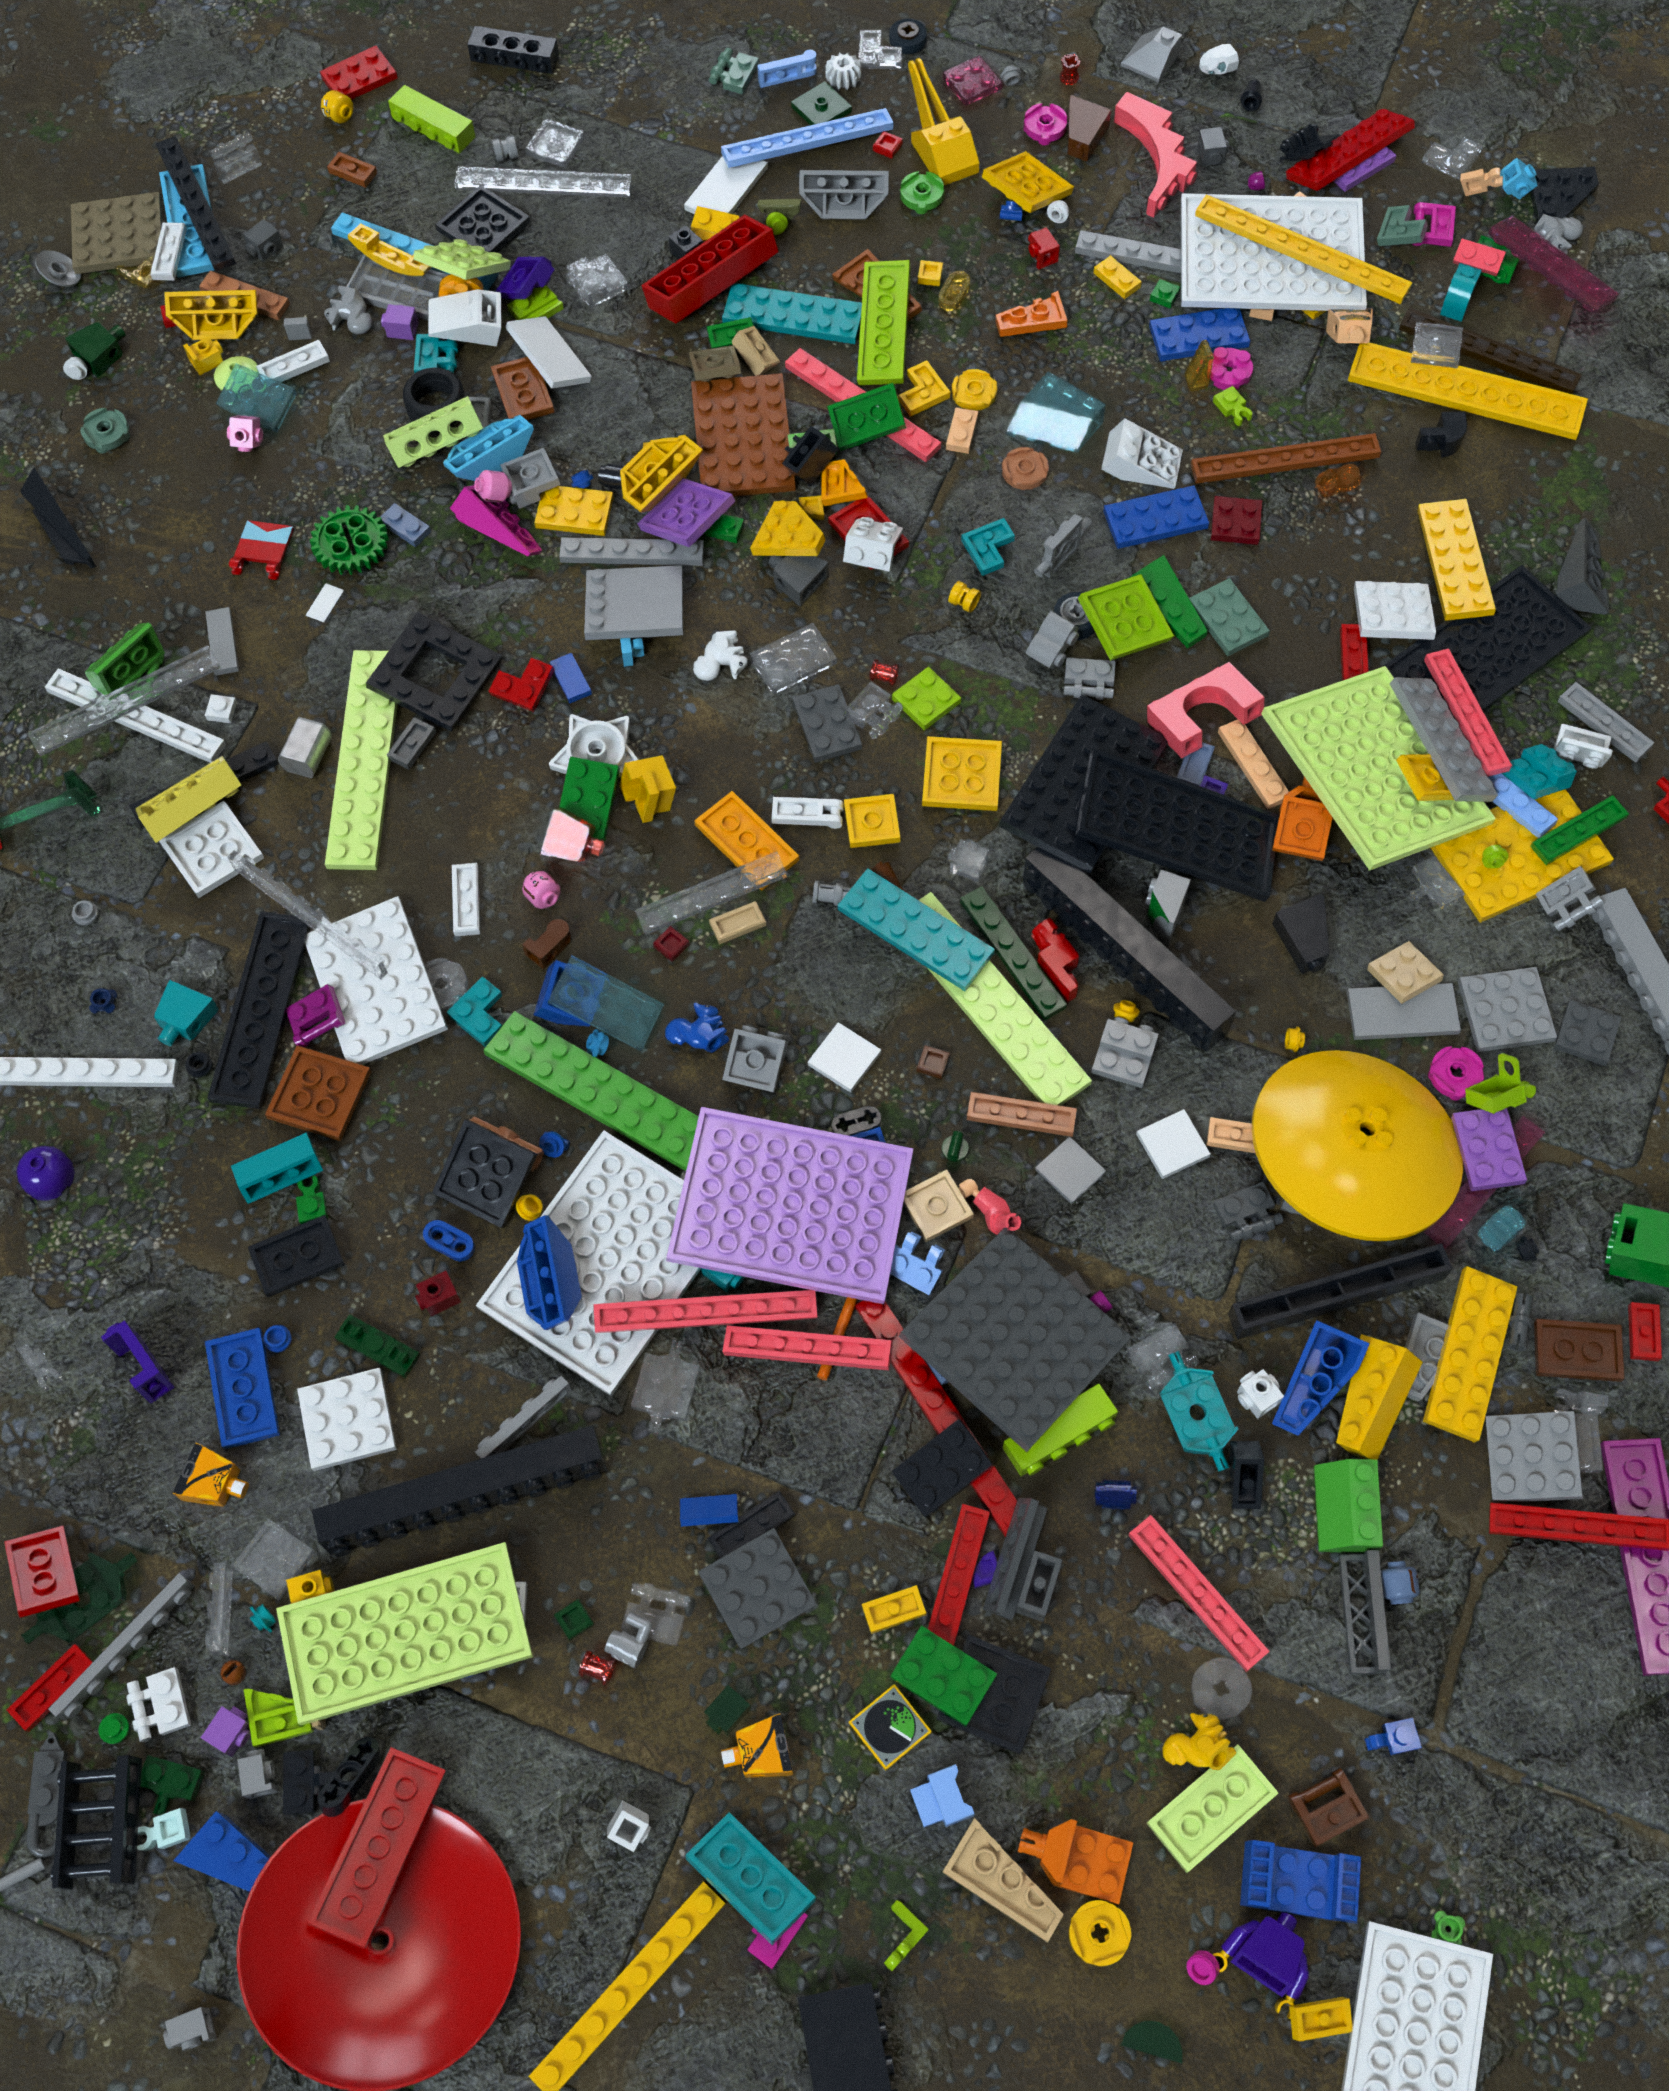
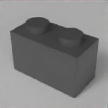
(1038, 1586)

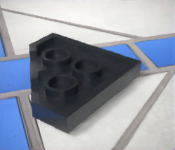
(1562, 190)

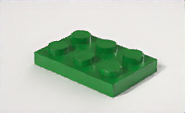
(866, 417)
(590, 792)
(943, 1676)

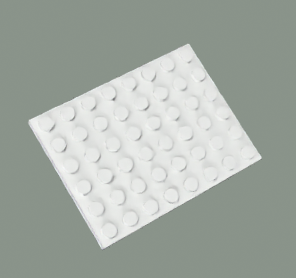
(1236, 272)
(620, 1226)

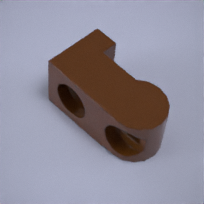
(549, 944)

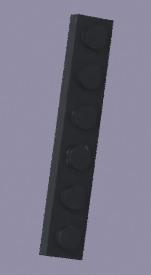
(243, 765)

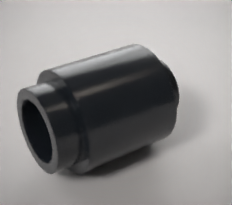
(610, 476)

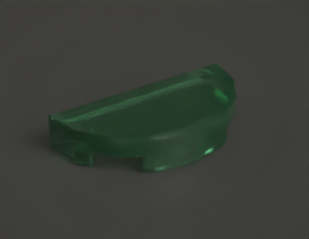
(1153, 2039)

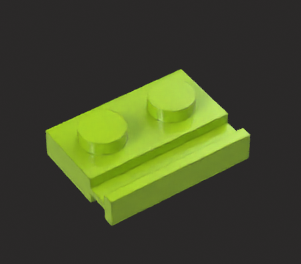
(539, 304)

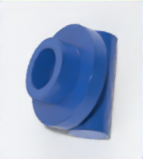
(1011, 211)
(553, 1144)

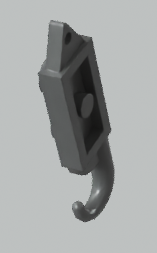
(44, 1793)

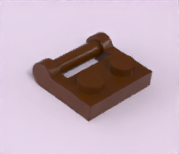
(1332, 1817)

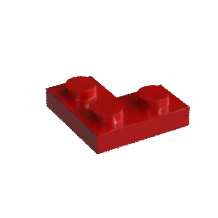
(524, 691)

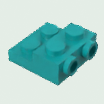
(1541, 772)

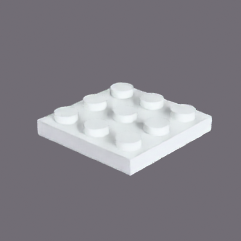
(1394, 610)
(203, 847)
(346, 1419)

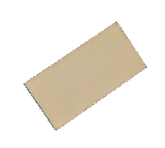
(737, 922)

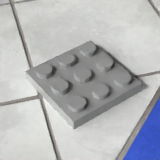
(1507, 1009)
(1534, 1457)

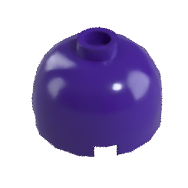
(45, 1172)

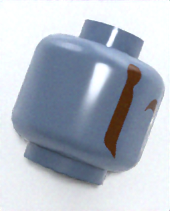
(1399, 1583)

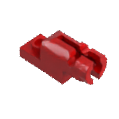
(1056, 958)

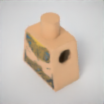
(1352, 325)

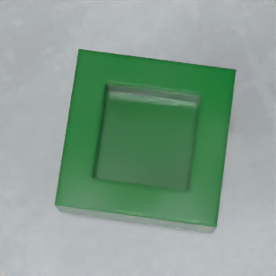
(1164, 293)

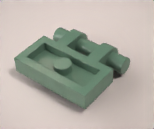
(740, 72)

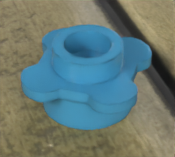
(597, 1043)

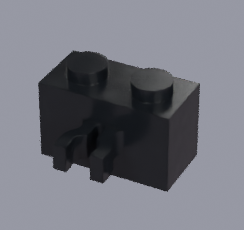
(809, 455)

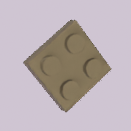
(714, 363)

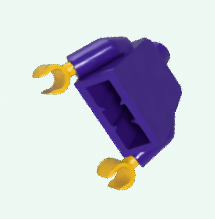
(1270, 1955)

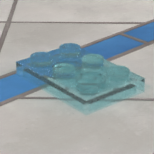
(256, 396)

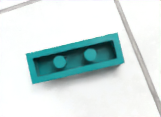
(276, 1168)

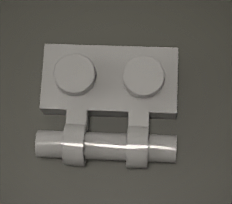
(1089, 672)
(1565, 892)

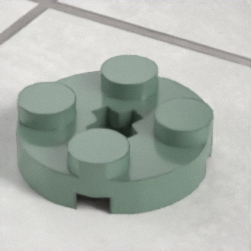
(112, 438)

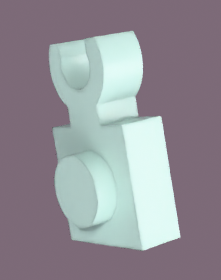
(167, 1830)

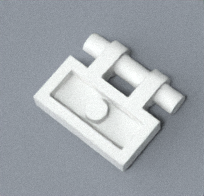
(167, 1701)

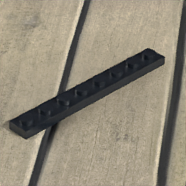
(195, 203)

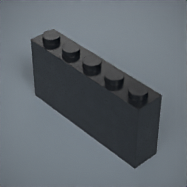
(846, 2040)

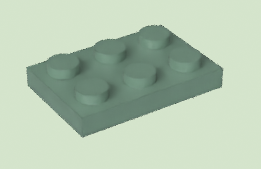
(1229, 617)

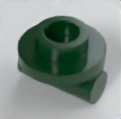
(955, 1147)

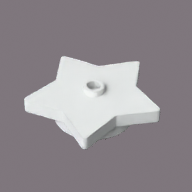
(594, 737)

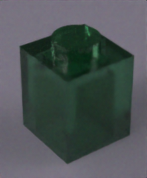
(726, 1711)

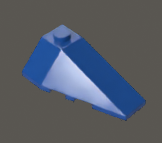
(1322, 1371)

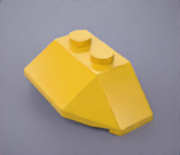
(212, 313)
(657, 470)

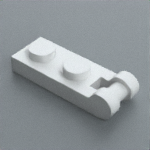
(807, 811)

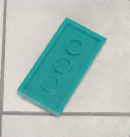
(750, 1878)

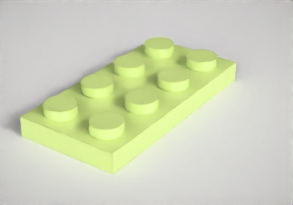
(1212, 1809)

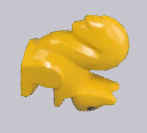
(1204, 1748)

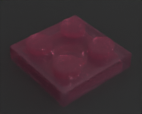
(972, 80)

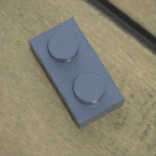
(405, 525)

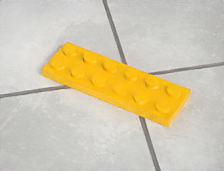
(1456, 560)
(1470, 1354)

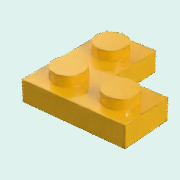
(927, 391)

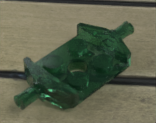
(106, 1591)

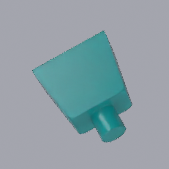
(183, 1013)

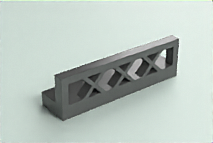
(1015, 1558)
(1375, 1612)

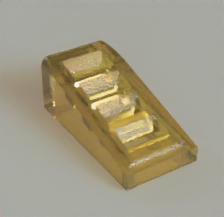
(1200, 367)

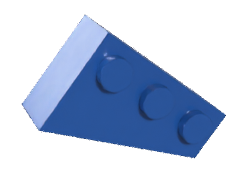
(224, 1853)

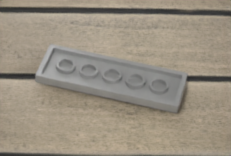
(1443, 739)

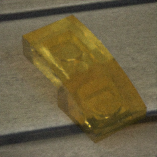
(137, 274)

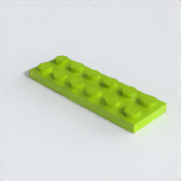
(883, 322)

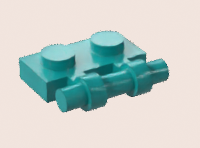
(428, 353)

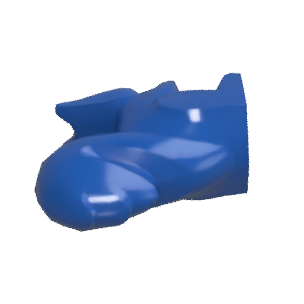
(702, 1032)

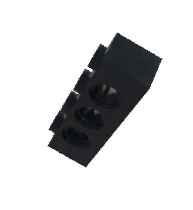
(513, 49)

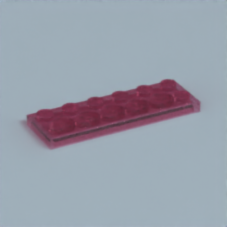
(1553, 264)

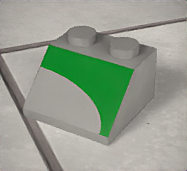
(1166, 902)

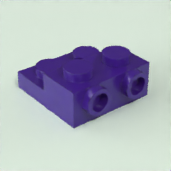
(524, 275)

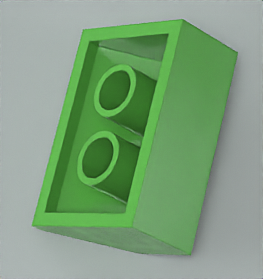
(126, 659)
(1348, 1506)

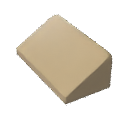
(755, 350)

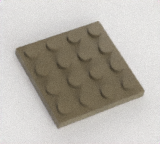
(115, 232)

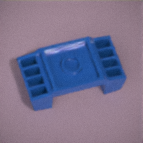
(1300, 1882)

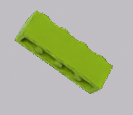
(431, 119)
(1083, 1417)

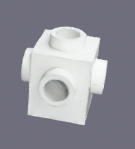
(1259, 1393)

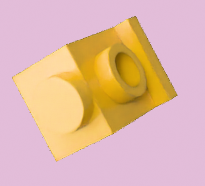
(204, 355)

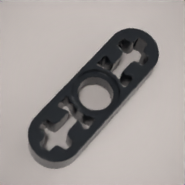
(349, 1789)

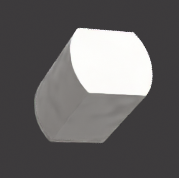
(305, 747)

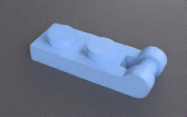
(787, 69)

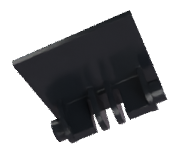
(1305, 143)

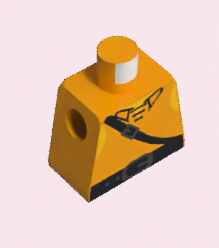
(209, 1479)
(761, 1750)

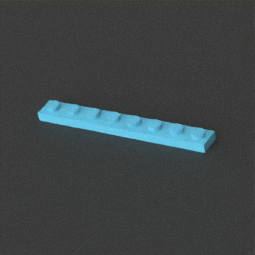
(347, 223)

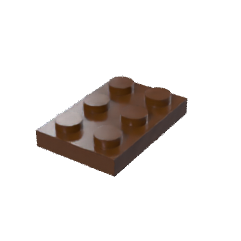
(1578, 1350)

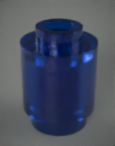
(1115, 1494)

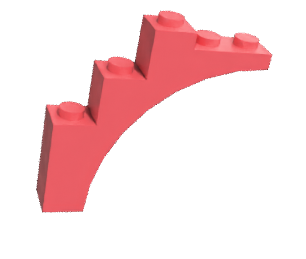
(1153, 128)

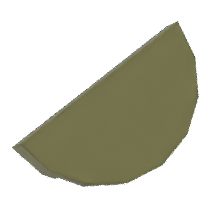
(788, 207)

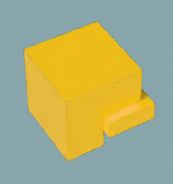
(649, 785)

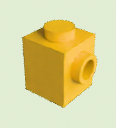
(309, 1586)

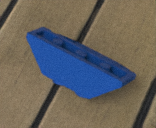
(547, 1274)

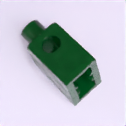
(97, 346)

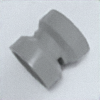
(505, 148)

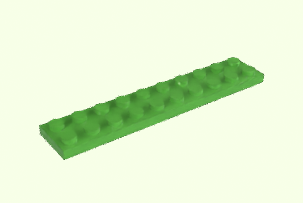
(595, 1088)

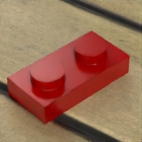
(1644, 1331)

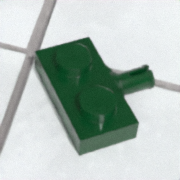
(170, 1781)

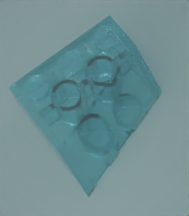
(1057, 414)

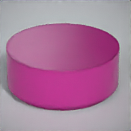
(1203, 1967)

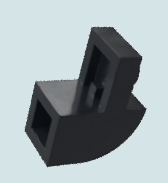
(1447, 435)

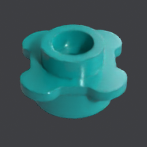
(262, 1618)

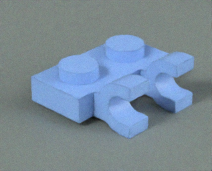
(914, 1270)

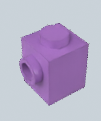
(400, 322)
(228, 1730)

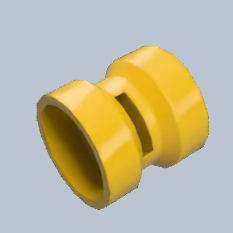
(964, 596)

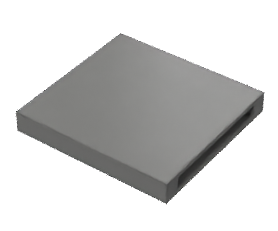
(1070, 1170)

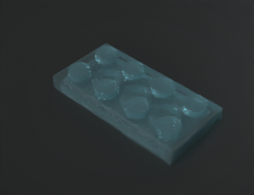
(605, 1003)

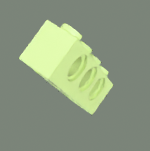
(440, 421)

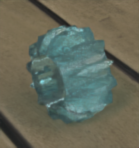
(1501, 1228)

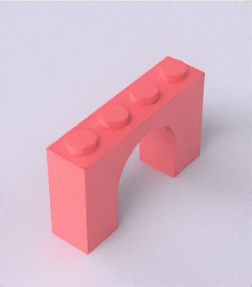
(1221, 686)

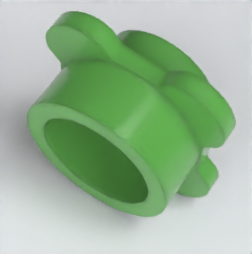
(1455, 1923)

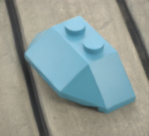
(489, 448)

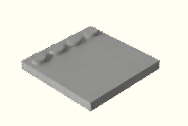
(634, 602)

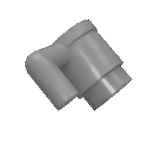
(628, 1647)

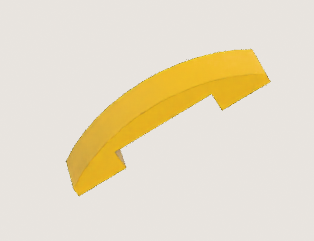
(390, 257)

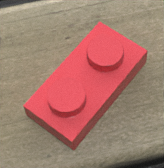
(1479, 256)

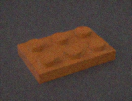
(522, 389)

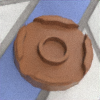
(1025, 468)

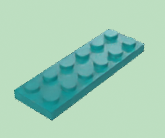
(794, 313)
(916, 929)

